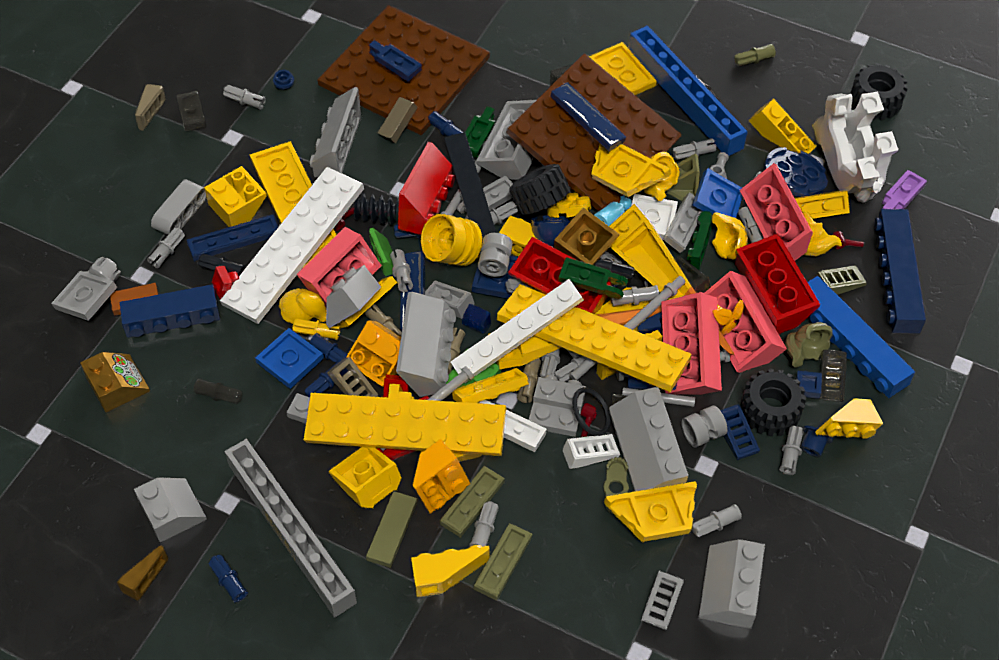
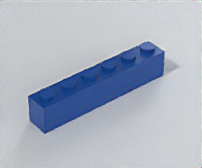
(860, 342)

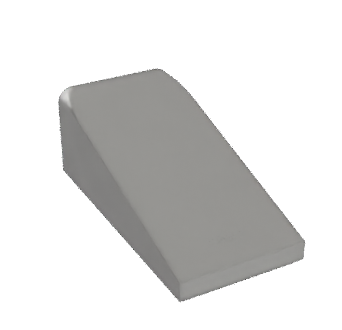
(454, 297)

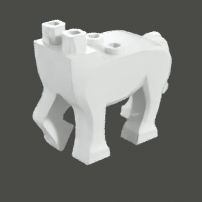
(851, 151)

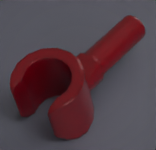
(341, 223)
(847, 242)
(589, 412)

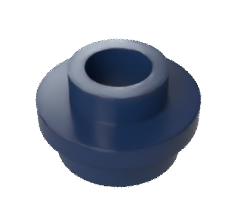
(283, 79)

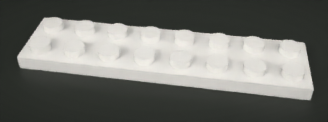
(292, 245)

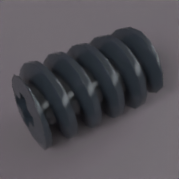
(376, 209)

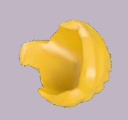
(658, 189)
(729, 235)
(820, 240)
(302, 305)

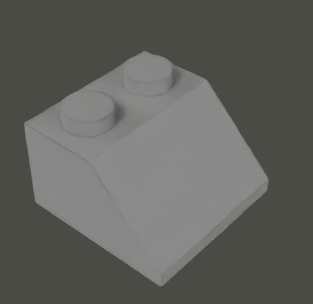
(350, 294)
(169, 506)

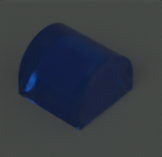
(477, 318)

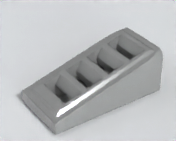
(671, 581)

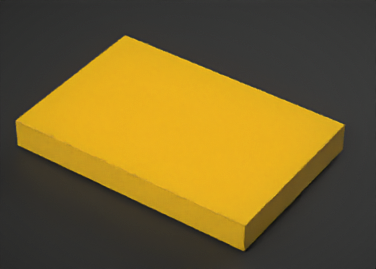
(625, 68)

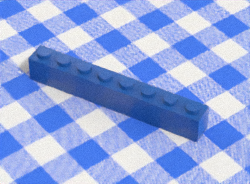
(688, 91)

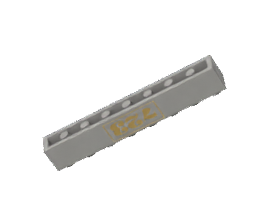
(291, 528)

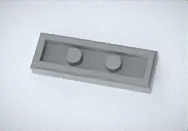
(683, 224)

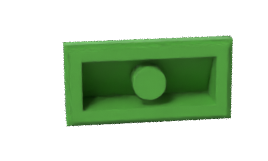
(382, 250)

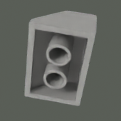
(732, 583)

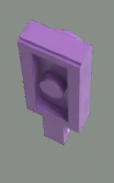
(904, 191)

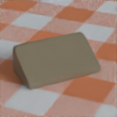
(397, 119)

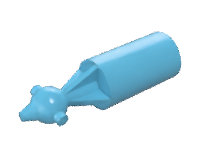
(614, 210)

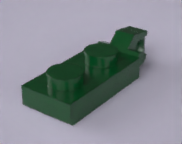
(480, 130)

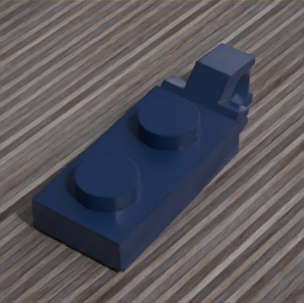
(395, 60)

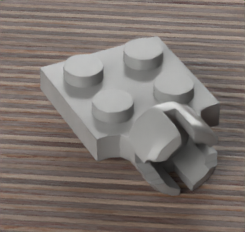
(88, 290)

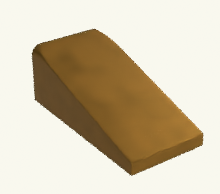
(140, 577)

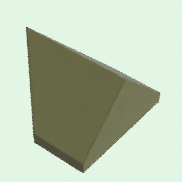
(688, 178)

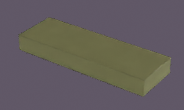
(471, 501)
(391, 529)
(503, 561)

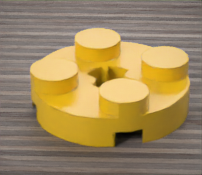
(570, 206)

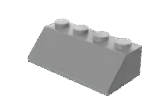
(337, 133)
(501, 152)
(425, 343)
(648, 440)

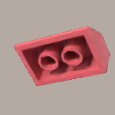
(337, 257)

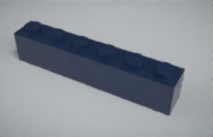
(899, 271)

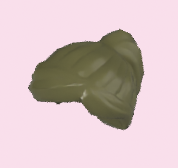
(808, 342)

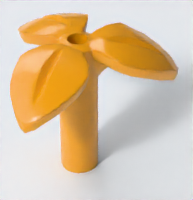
(727, 317)

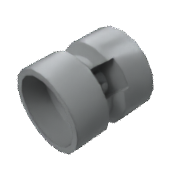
(495, 254)
(704, 426)

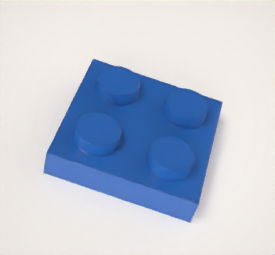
(717, 194)
(289, 358)

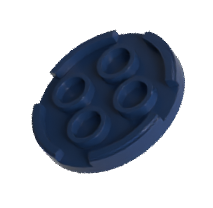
(800, 171)

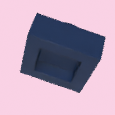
(811, 382)

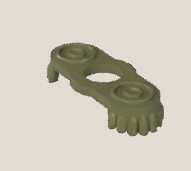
(616, 472)

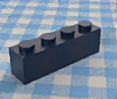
(169, 311)

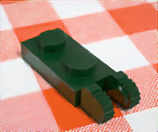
(700, 239)
(592, 278)

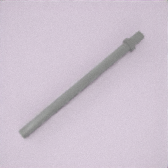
(670, 289)

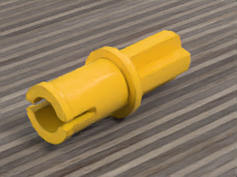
(311, 328)

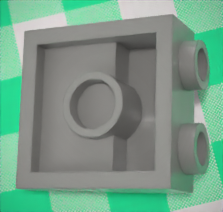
(553, 405)

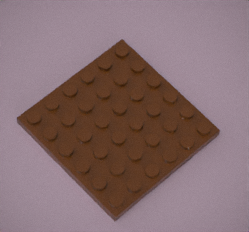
(445, 61)
(559, 139)

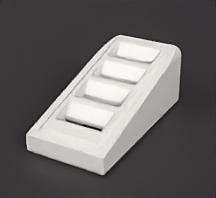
(575, 454)

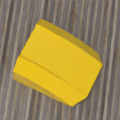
(367, 476)

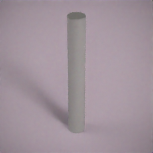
(667, 398)

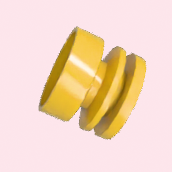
(451, 240)

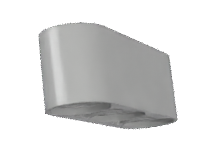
(179, 207)

